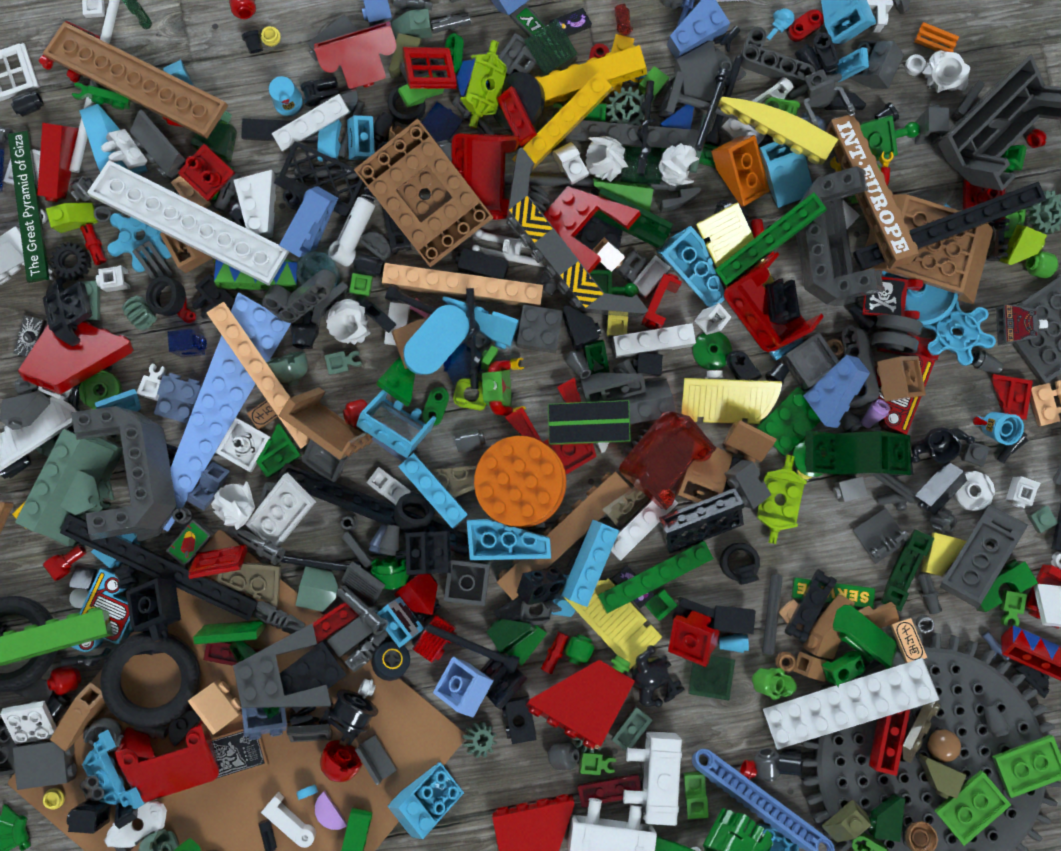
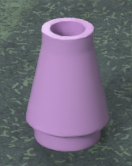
(877, 411)

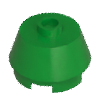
(390, 572)

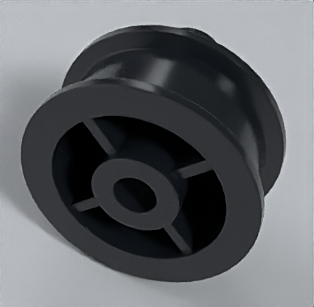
(352, 711)

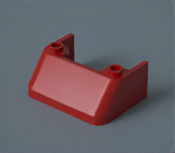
(750, 304)

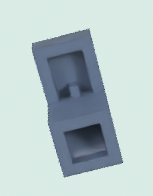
(210, 482)

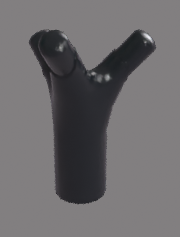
(727, 39)

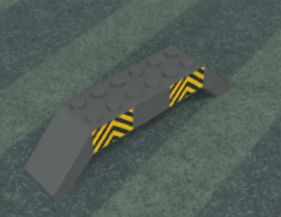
(556, 255)

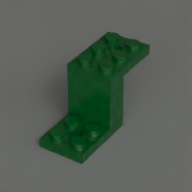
(858, 453)

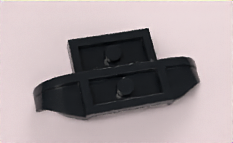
(66, 309)

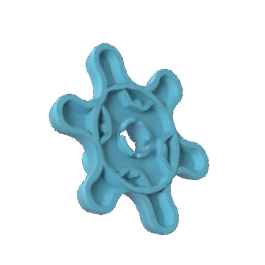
(128, 242)
(971, 334)

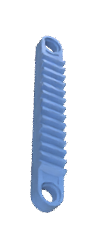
(760, 802)

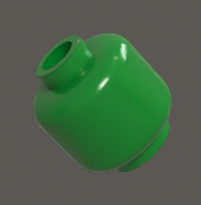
(579, 649)

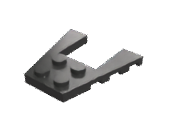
(260, 678)

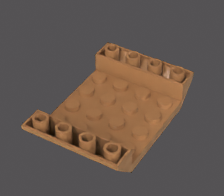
(948, 264)

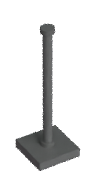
(673, 96)

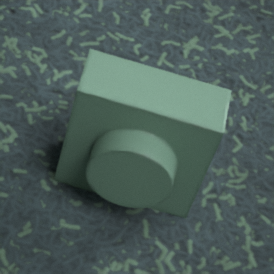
(1042, 519)

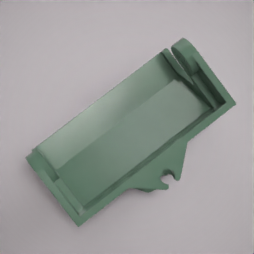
(70, 483)

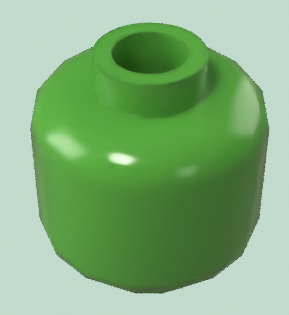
(1042, 264)

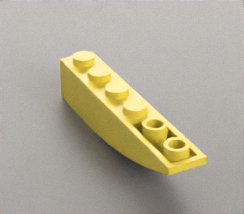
(783, 127)

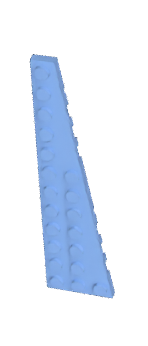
(222, 396)

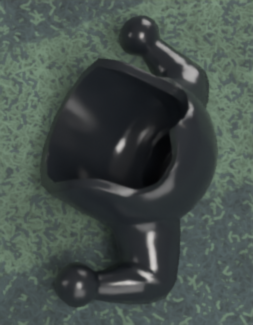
(941, 444)
(649, 675)

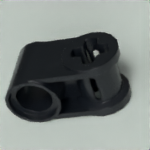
(745, 369)
(790, 762)

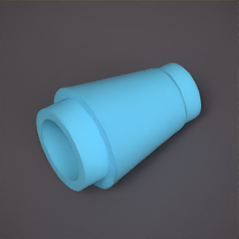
(735, 642)

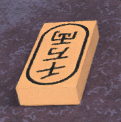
(908, 640)

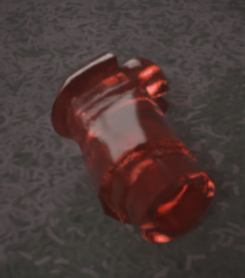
(622, 16)

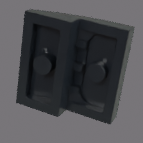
(504, 682)

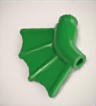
(13, 830)

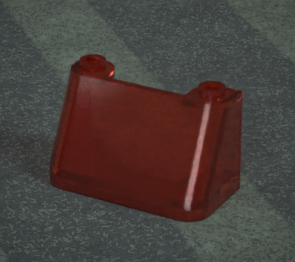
(665, 455)

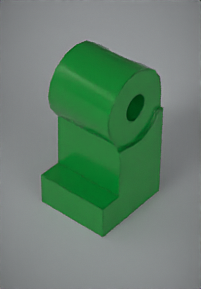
(844, 668)

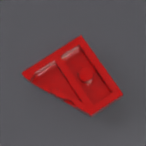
(1012, 394)

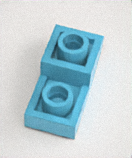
(328, 140)

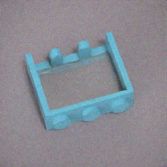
(393, 424)

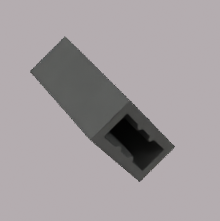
(43, 764)

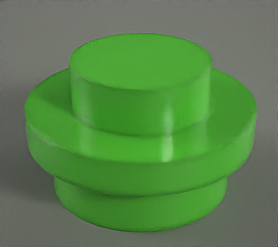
(620, 664)

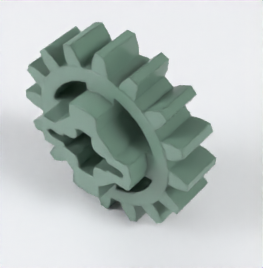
(617, 107)
(1046, 215)

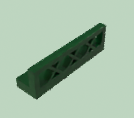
(647, 227)

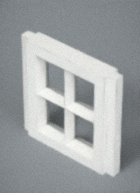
(26, 67)

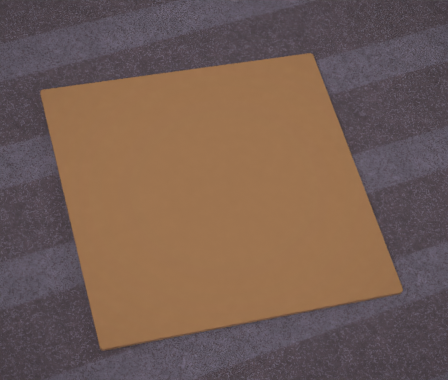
(228, 810)

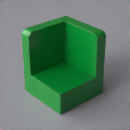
(660, 604)

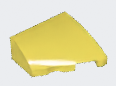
(941, 554)

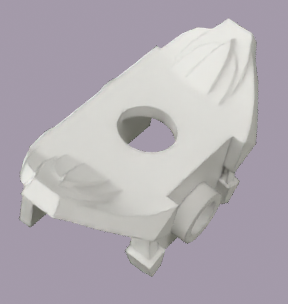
(153, 816)

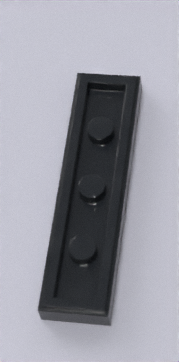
(263, 128)

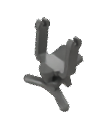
(821, 93)

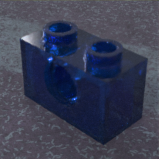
(186, 343)

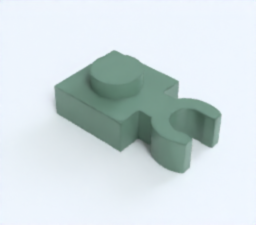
(339, 362)

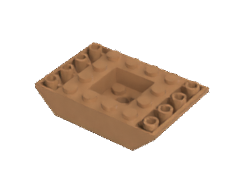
(399, 174)

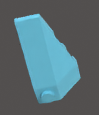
(97, 126)
(691, 262)
(497, 327)
(501, 542)

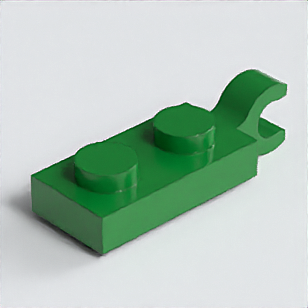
(102, 96)

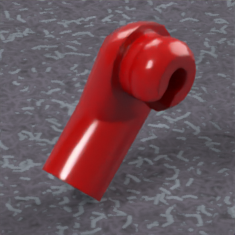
(186, 314)

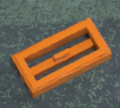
(936, 35)

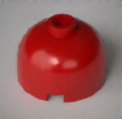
(339, 761)

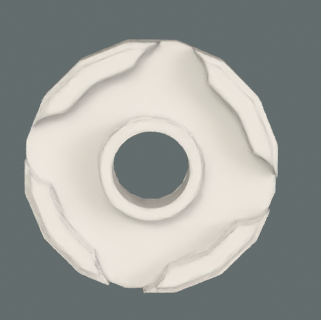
(985, 492)

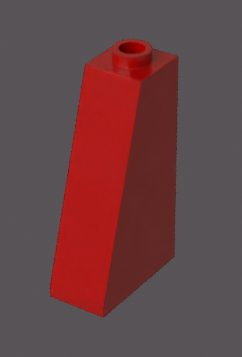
(55, 160)

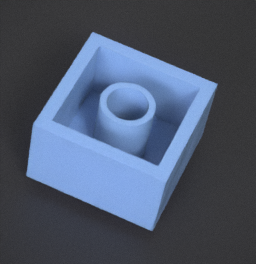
(463, 687)

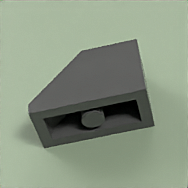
(23, 409)

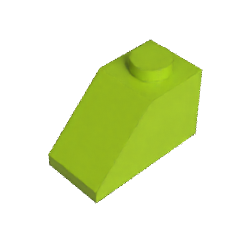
(71, 216)
(1023, 244)

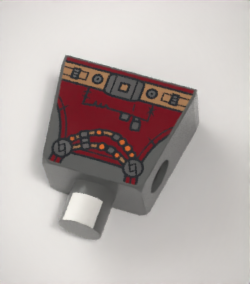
(1018, 324)

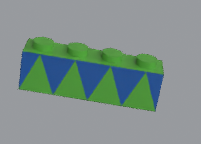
(230, 278)

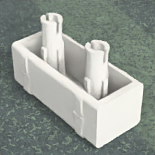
(660, 778)
(600, 834)

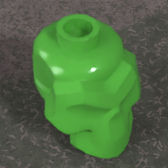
(773, 683)

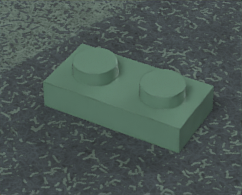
(93, 293)
(631, 728)

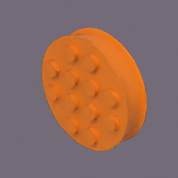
(520, 481)

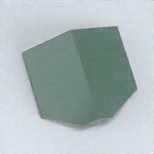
(316, 589)

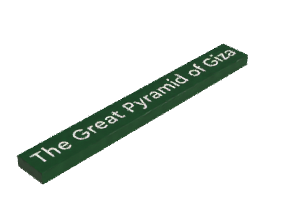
(28, 207)

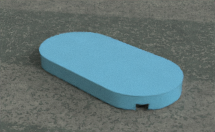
(436, 340)

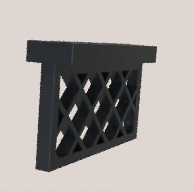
(301, 188)
(704, 512)

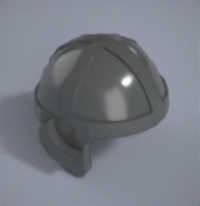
(100, 725)

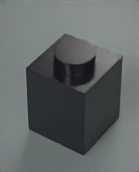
(648, 364)

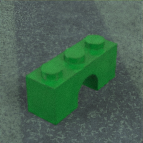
(1016, 576)

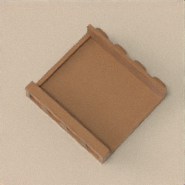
(323, 425)

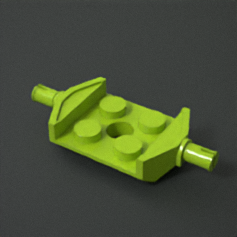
(478, 98)
(791, 487)

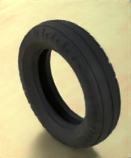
(36, 666)
(141, 716)

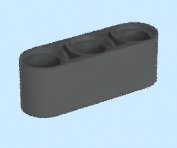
(350, 636)

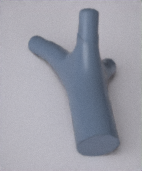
(994, 645)

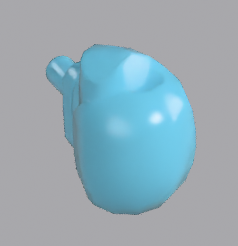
(782, 20)

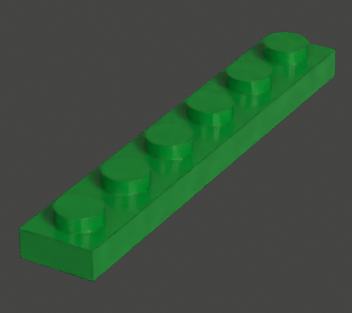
(771, 239)
(655, 577)

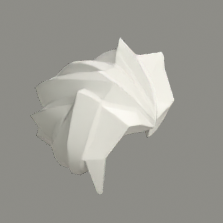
(946, 72)
(605, 157)
(676, 163)
(347, 321)
(234, 504)

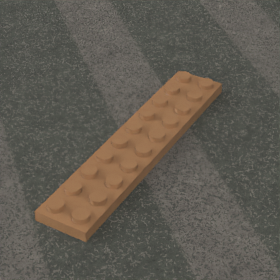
(135, 80)

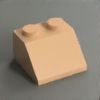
(216, 706)

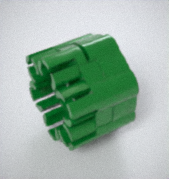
(729, 834)

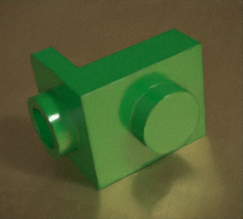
(1015, 156)

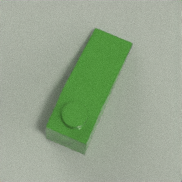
(635, 193)

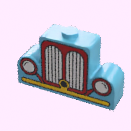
(107, 595)

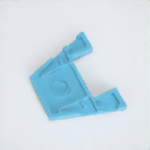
(102, 765)

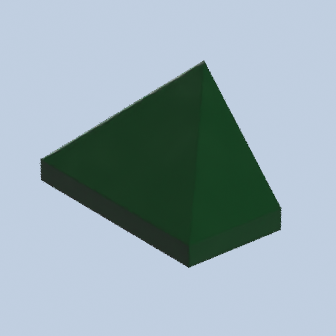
(596, 357)

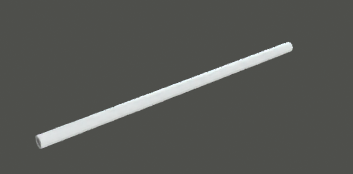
(81, 139)

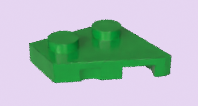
(277, 452)

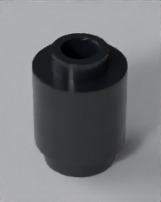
(27, 103)
(382, 126)
(369, 265)
(58, 706)

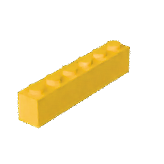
(614, 67)
(567, 119)

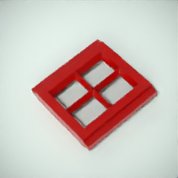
(429, 82)
(218, 561)

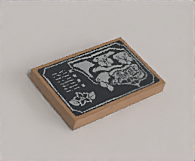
(238, 753)

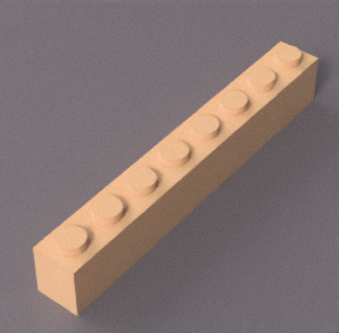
(455, 285)
(254, 365)

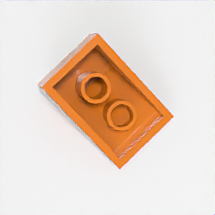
(742, 168)

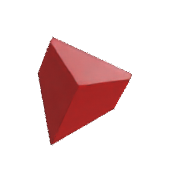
(419, 594)
(139, 743)

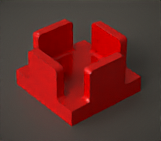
(693, 638)

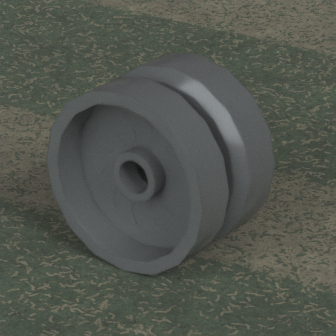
(897, 333)

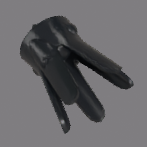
(299, 719)

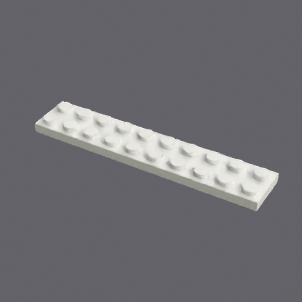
(188, 222)

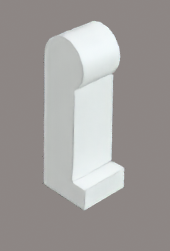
(288, 822)

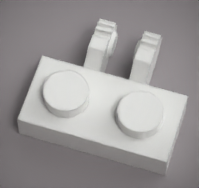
(125, 149)

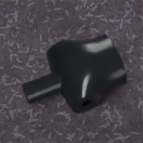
(304, 333)

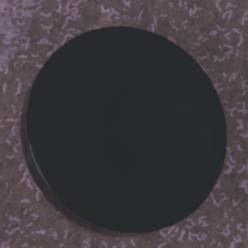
(530, 93)

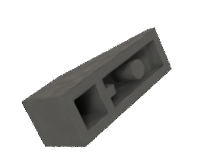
(612, 386)

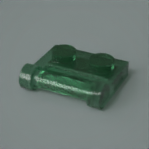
(136, 9)

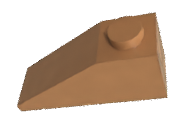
(822, 638)

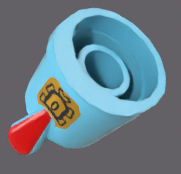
(285, 96)
(1001, 427)

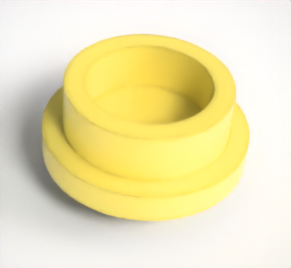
(270, 36)
(53, 798)

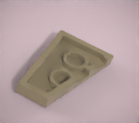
(457, 479)
(625, 507)
(255, 579)
(920, 727)

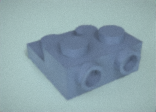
(177, 397)
(256, 723)

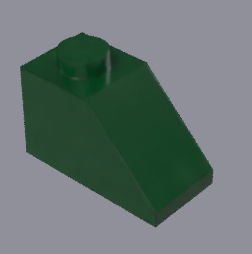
(509, 633)
(888, 818)

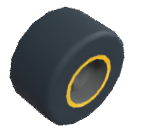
(397, 658)

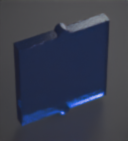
(441, 123)
(459, 364)

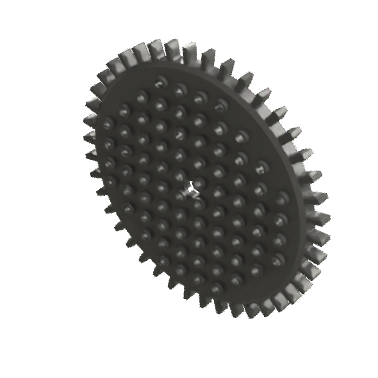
(993, 690)

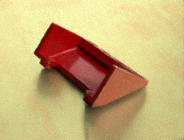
(482, 165)
(172, 770)

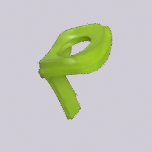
(459, 398)

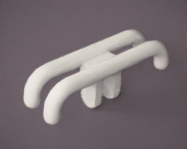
(511, 248)

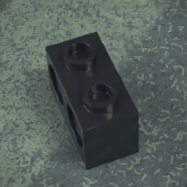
(541, 585)
(88, 817)

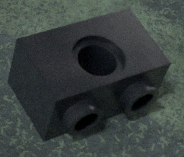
(525, 731)

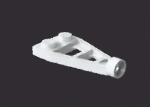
(735, 128)

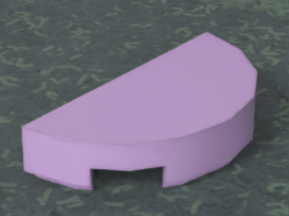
(328, 813)

